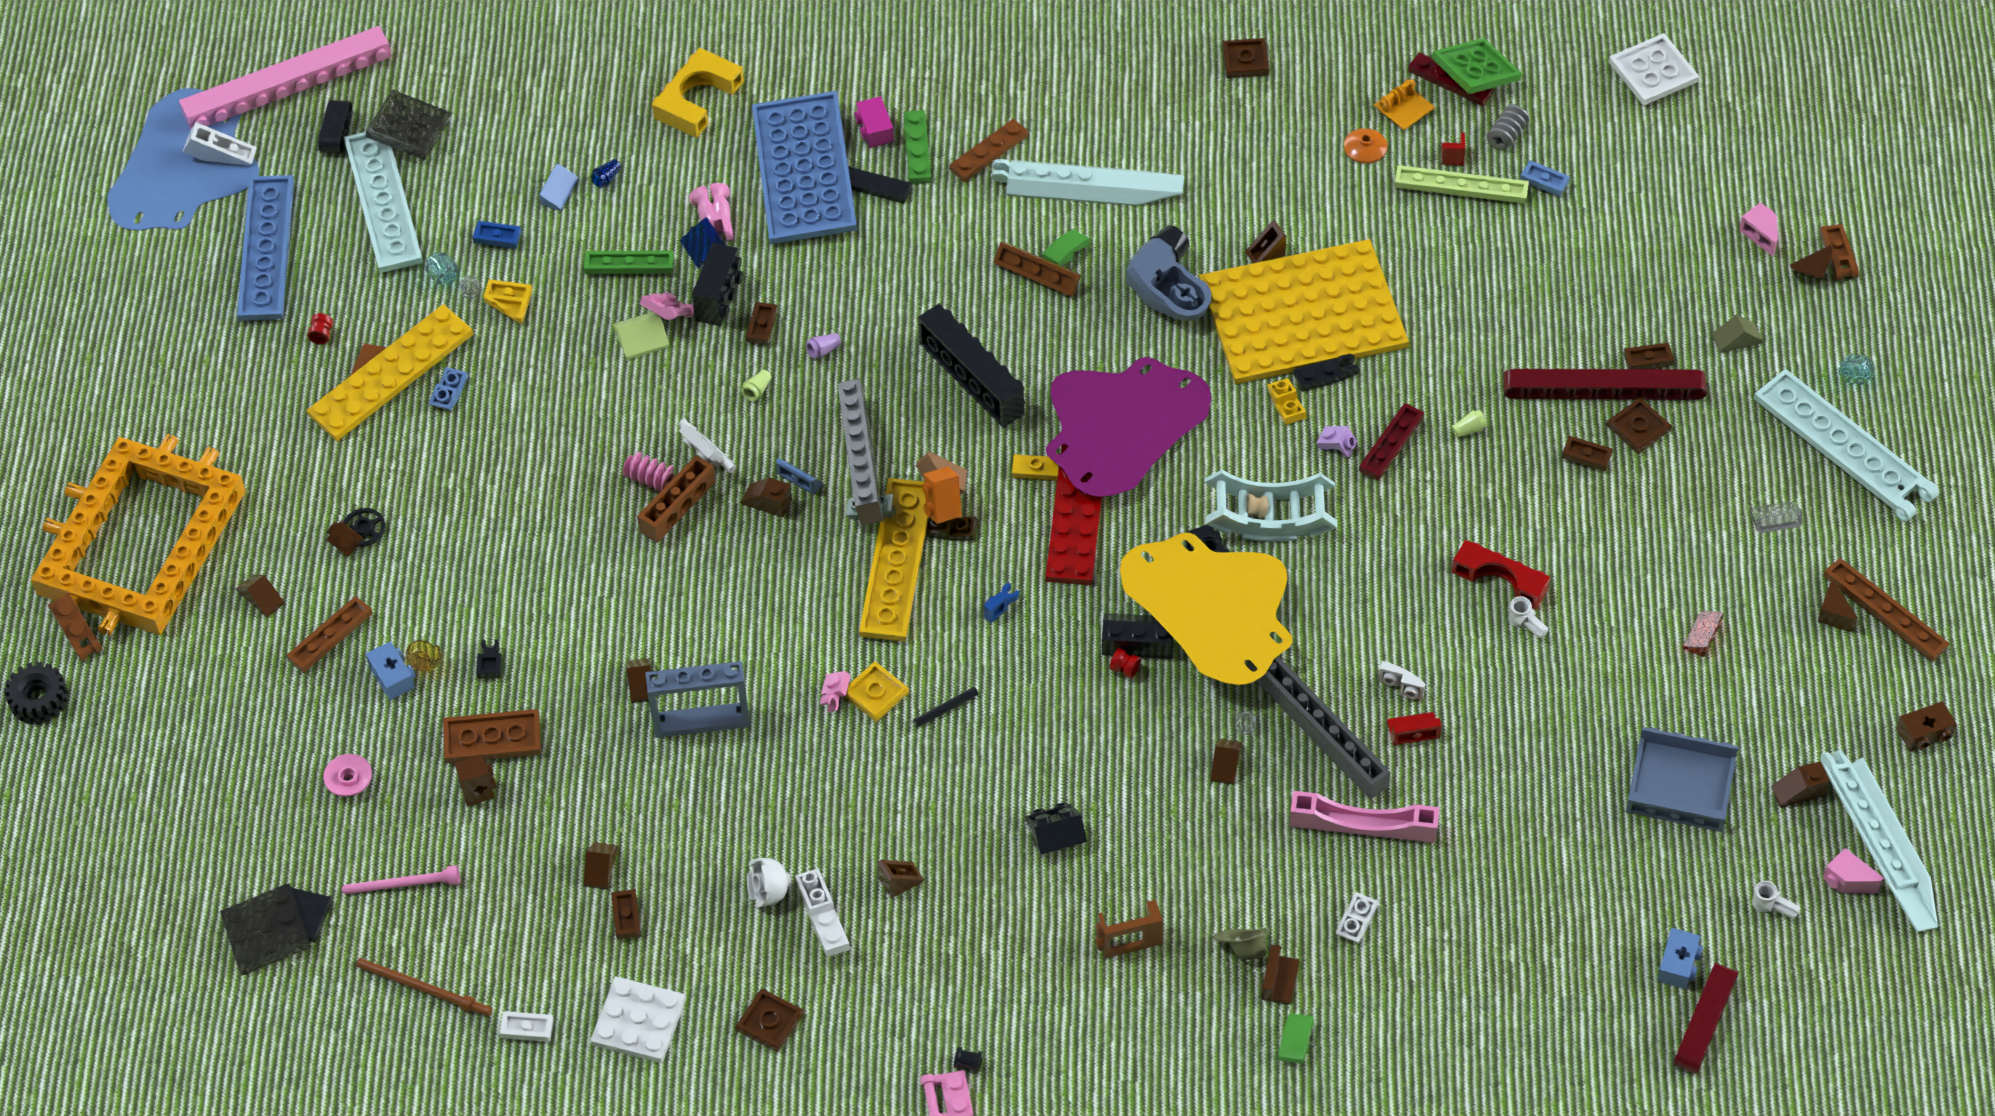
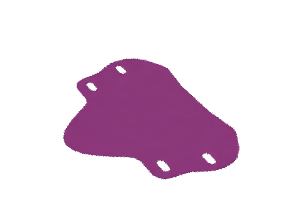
(1122, 422)

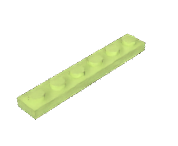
(1461, 184)

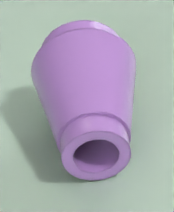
(821, 345)

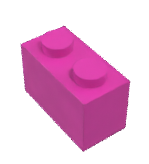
(874, 122)

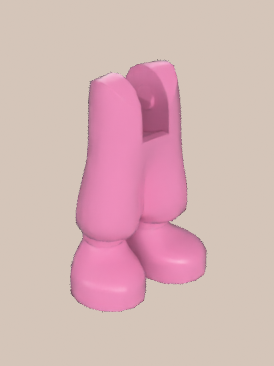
(719, 211)

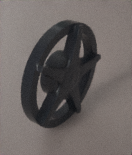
(365, 526)

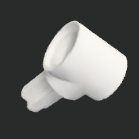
(1526, 618)
(1774, 901)

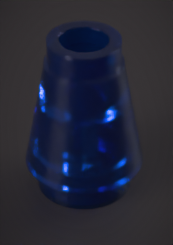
(605, 173)

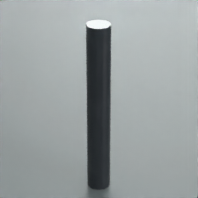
(945, 707)

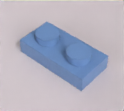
(1545, 178)

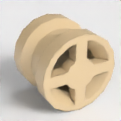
(1257, 506)

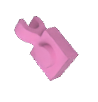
(833, 688)

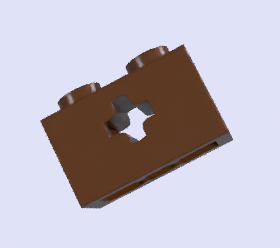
(1926, 726)
(476, 779)

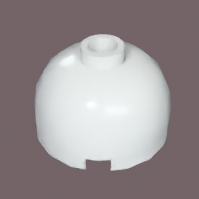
(767, 881)

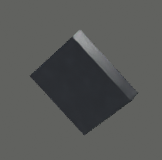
(313, 911)

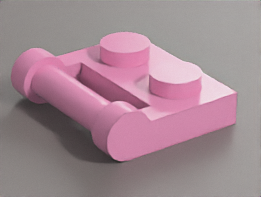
(667, 306)
(954, 1092)

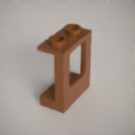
(1150, 926)

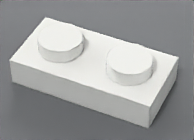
(526, 1026)

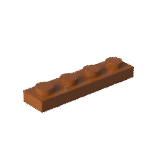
(988, 150)
(1037, 268)
(329, 634)

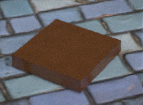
(1245, 57)
(1639, 425)
(769, 1020)

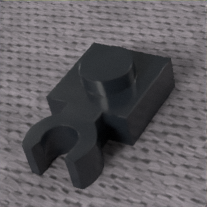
(489, 663)

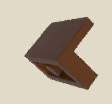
(1279, 977)

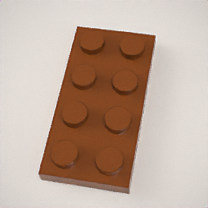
(492, 735)

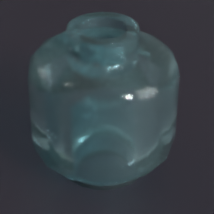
(441, 268)
(1856, 369)

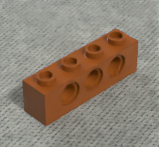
(676, 498)

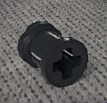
(968, 1059)

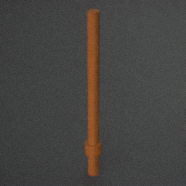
(466, 1003)

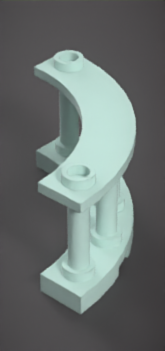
(1270, 529)

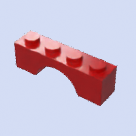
(1476, 561)

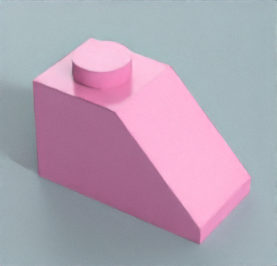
(1761, 227)
(1852, 875)

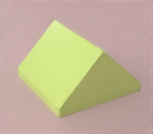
(641, 335)

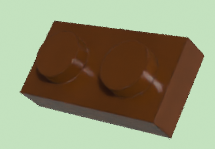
(761, 323)
(1649, 356)
(1587, 453)
(626, 914)

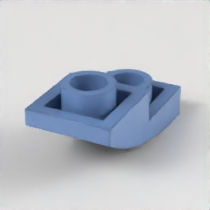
(449, 390)

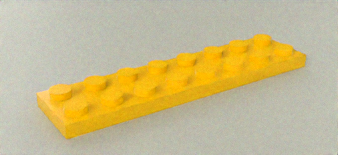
(389, 372)
(895, 564)

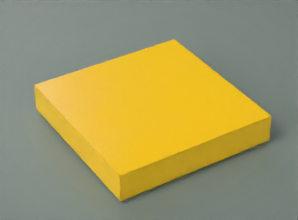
(876, 691)

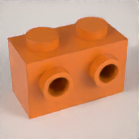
(942, 495)

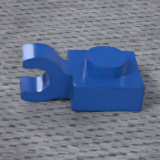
(997, 604)

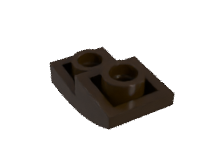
(955, 529)

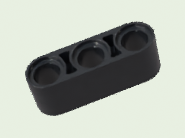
(335, 126)

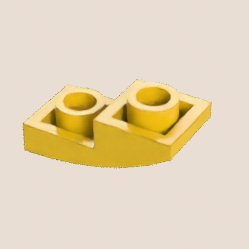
(1286, 402)

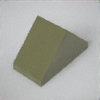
(1736, 334)

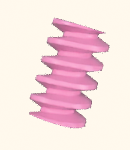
(646, 472)

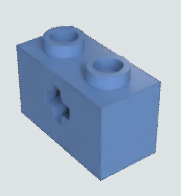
(390, 670)
(1678, 971)

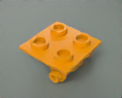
(1404, 105)

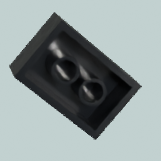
(717, 284)

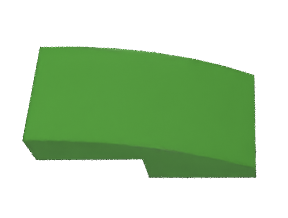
(1063, 248)
(1296, 1038)

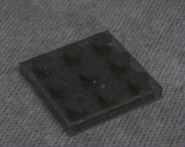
(408, 124)
(265, 929)

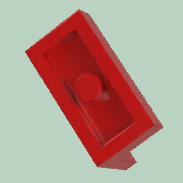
(1414, 728)

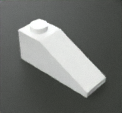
(217, 147)

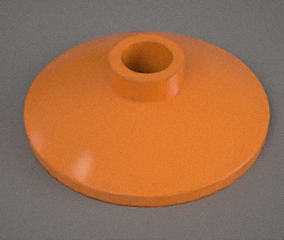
(1365, 145)

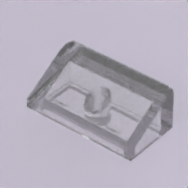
(1776, 517)

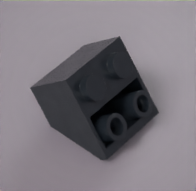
(1056, 828)

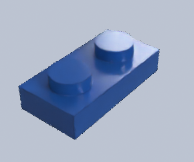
(496, 234)

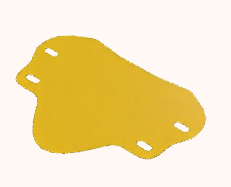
(1212, 603)

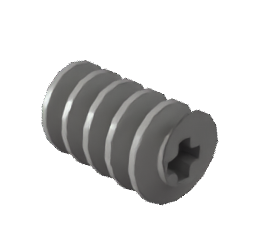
(1508, 127)

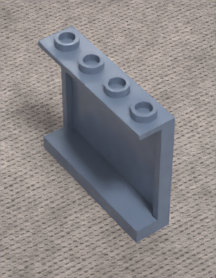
(1682, 779)

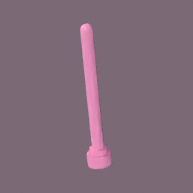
(449, 875)

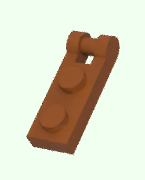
(1842, 253)
(74, 626)

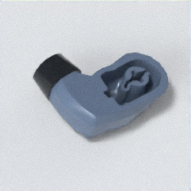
(1163, 281)

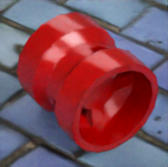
(320, 328)
(1124, 663)

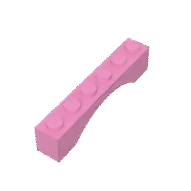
(1406, 823)

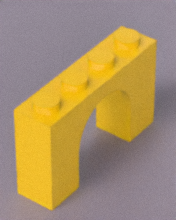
(701, 69)

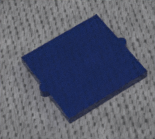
(699, 241)

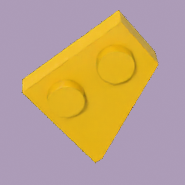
(508, 298)

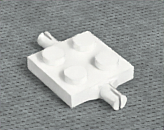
(706, 448)

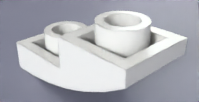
(1409, 684)
(1357, 917)

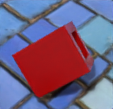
(1453, 152)

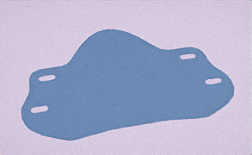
(166, 180)

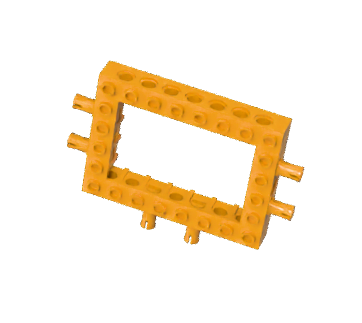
(152, 611)

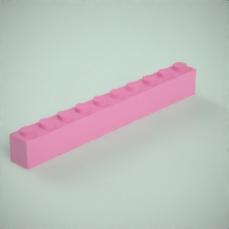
(286, 78)

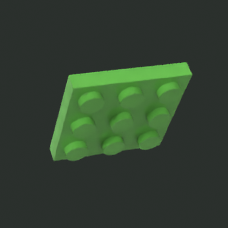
(1476, 65)

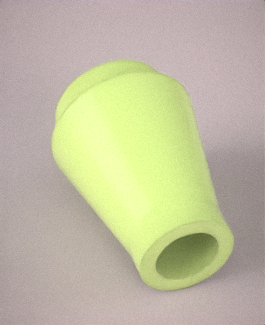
(755, 386)
(1470, 424)

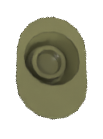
(1245, 943)

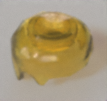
(423, 655)

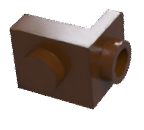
(343, 537)

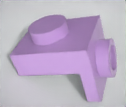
(1337, 438)

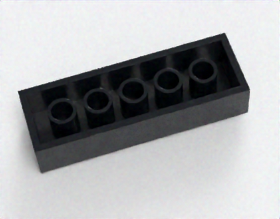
(971, 365)

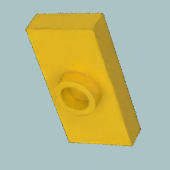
(1034, 467)

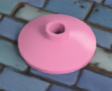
(347, 767)

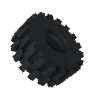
(34, 679)

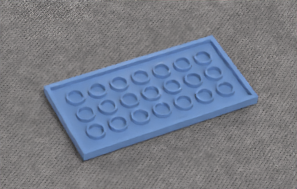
(804, 167)

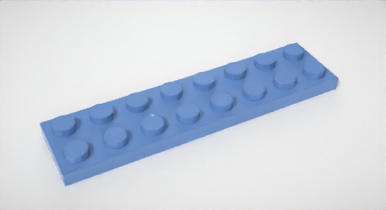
(265, 248)

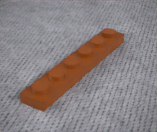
(1886, 609)

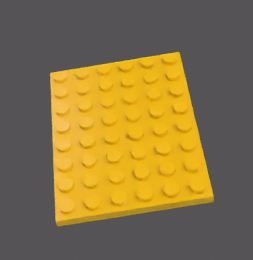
(1303, 311)

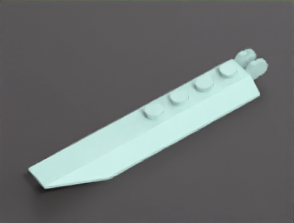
(1085, 182)
(1883, 837)

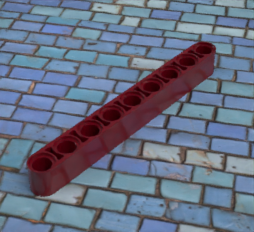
(1605, 384)

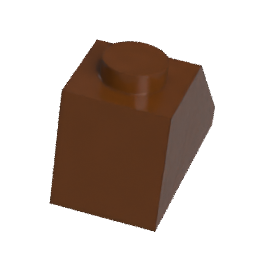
(768, 496)
(1802, 785)

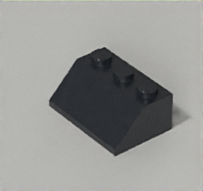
(1136, 635)

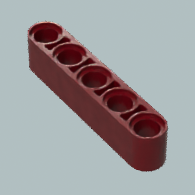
(1705, 1018)

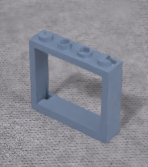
(702, 718)

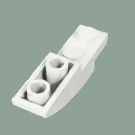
(822, 913)

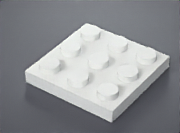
(1653, 69)
(638, 1019)

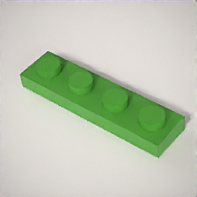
(917, 147)
(629, 262)

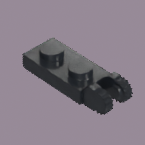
(1325, 372)

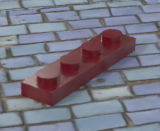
(1429, 70)
(1391, 441)

